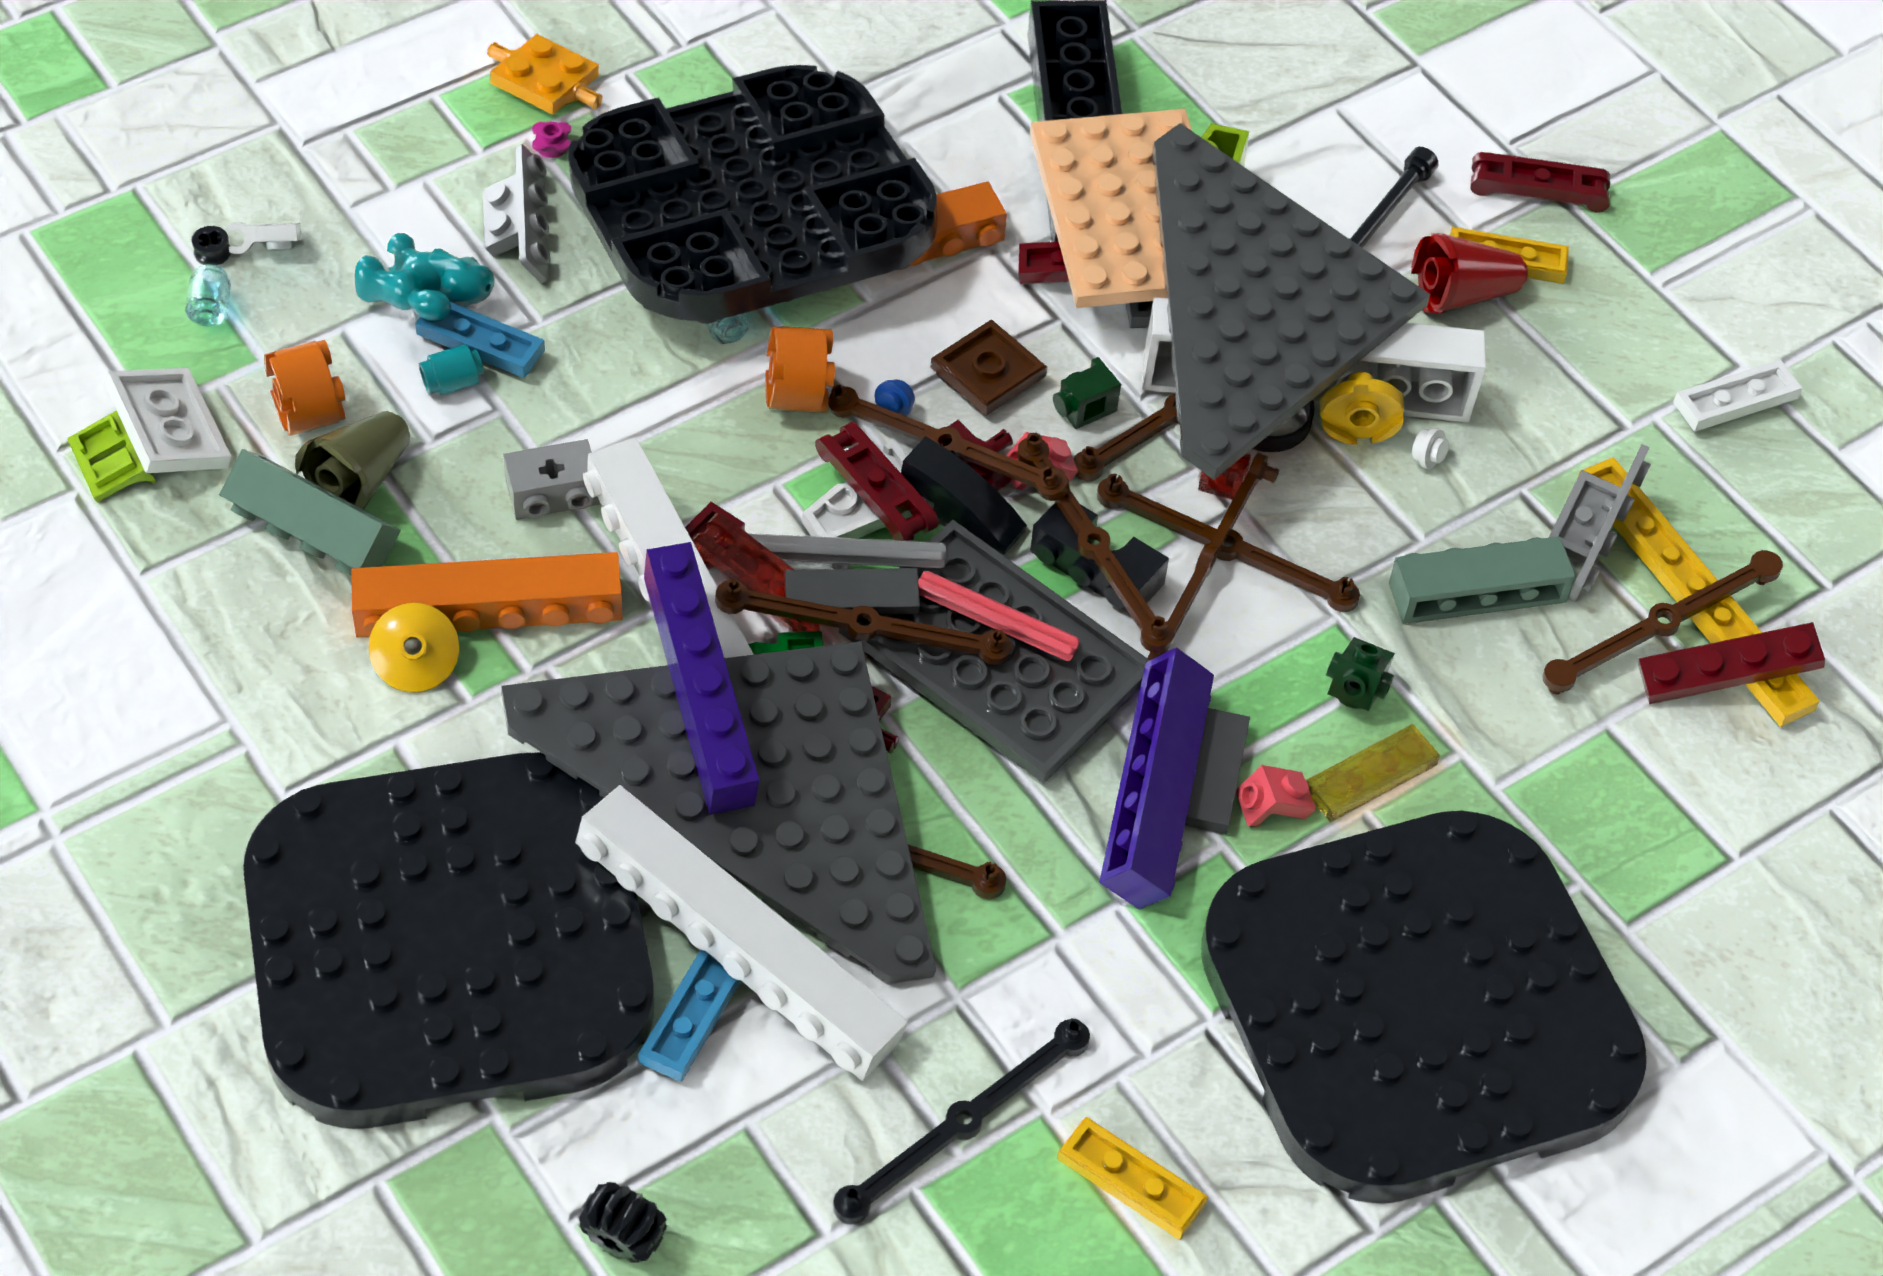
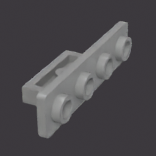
(517, 214)
(1589, 516)

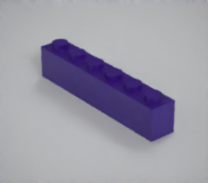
(700, 678)
(1157, 779)

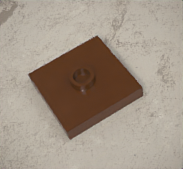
(988, 367)

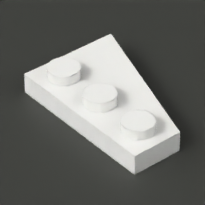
(844, 513)

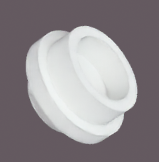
(1430, 447)

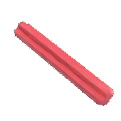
(998, 616)

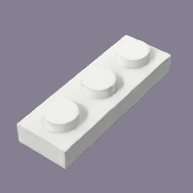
(1737, 395)

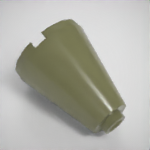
(355, 457)

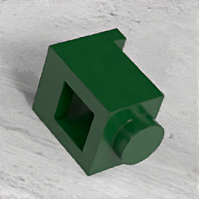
(1088, 395)

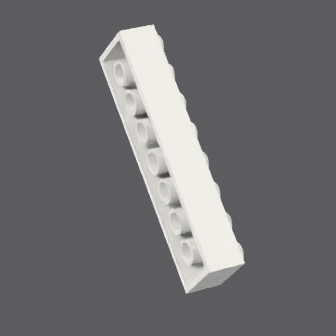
(1430, 365)

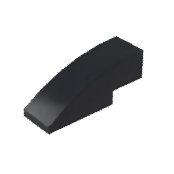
(962, 495)

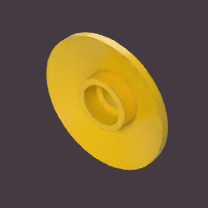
(425, 668)

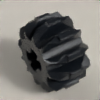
(622, 1222)

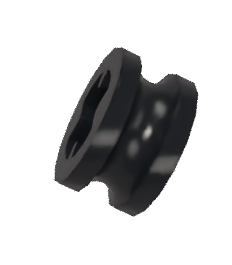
(209, 237)

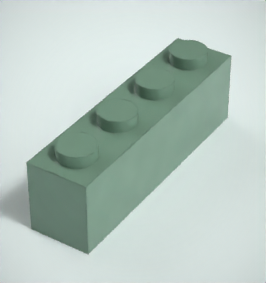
(307, 512)
(1481, 579)

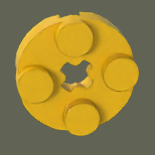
(1362, 393)

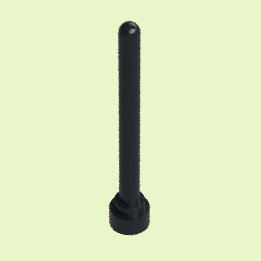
(1417, 167)

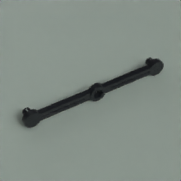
(853, 1202)

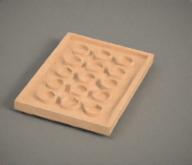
(1105, 202)

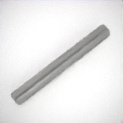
(856, 551)

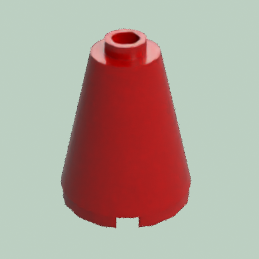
(1464, 272)

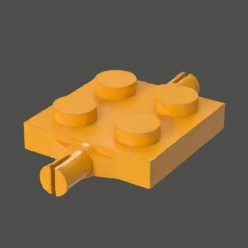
(544, 74)

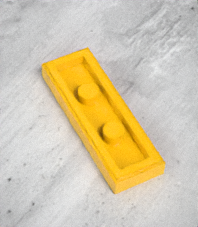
(1543, 259)
(1132, 1178)

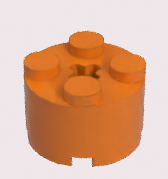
(799, 369)
(304, 388)

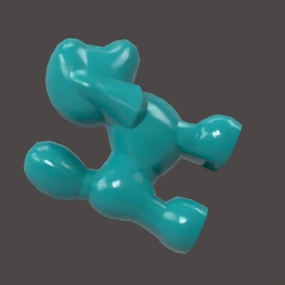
(423, 279)

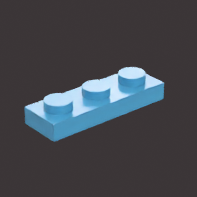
(495, 341)
(688, 1018)

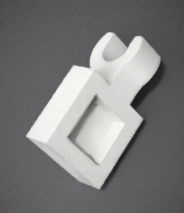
(276, 235)

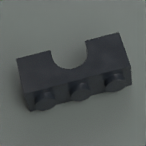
(1056, 545)

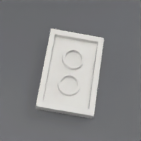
(167, 420)

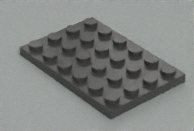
(1034, 702)

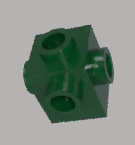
(1360, 674)

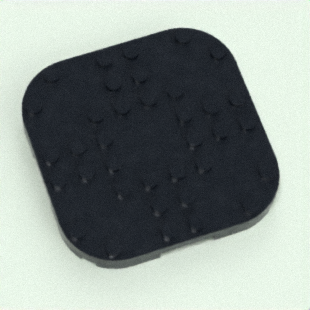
(751, 194)
(441, 942)
(1421, 1005)

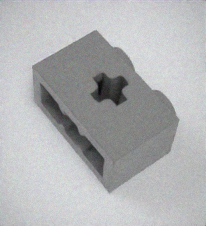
(548, 479)

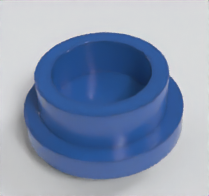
(895, 396)

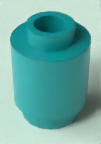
(451, 370)

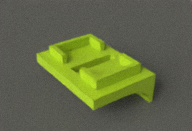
(116, 469)

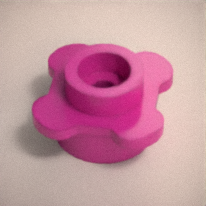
(551, 138)

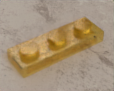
(1372, 772)

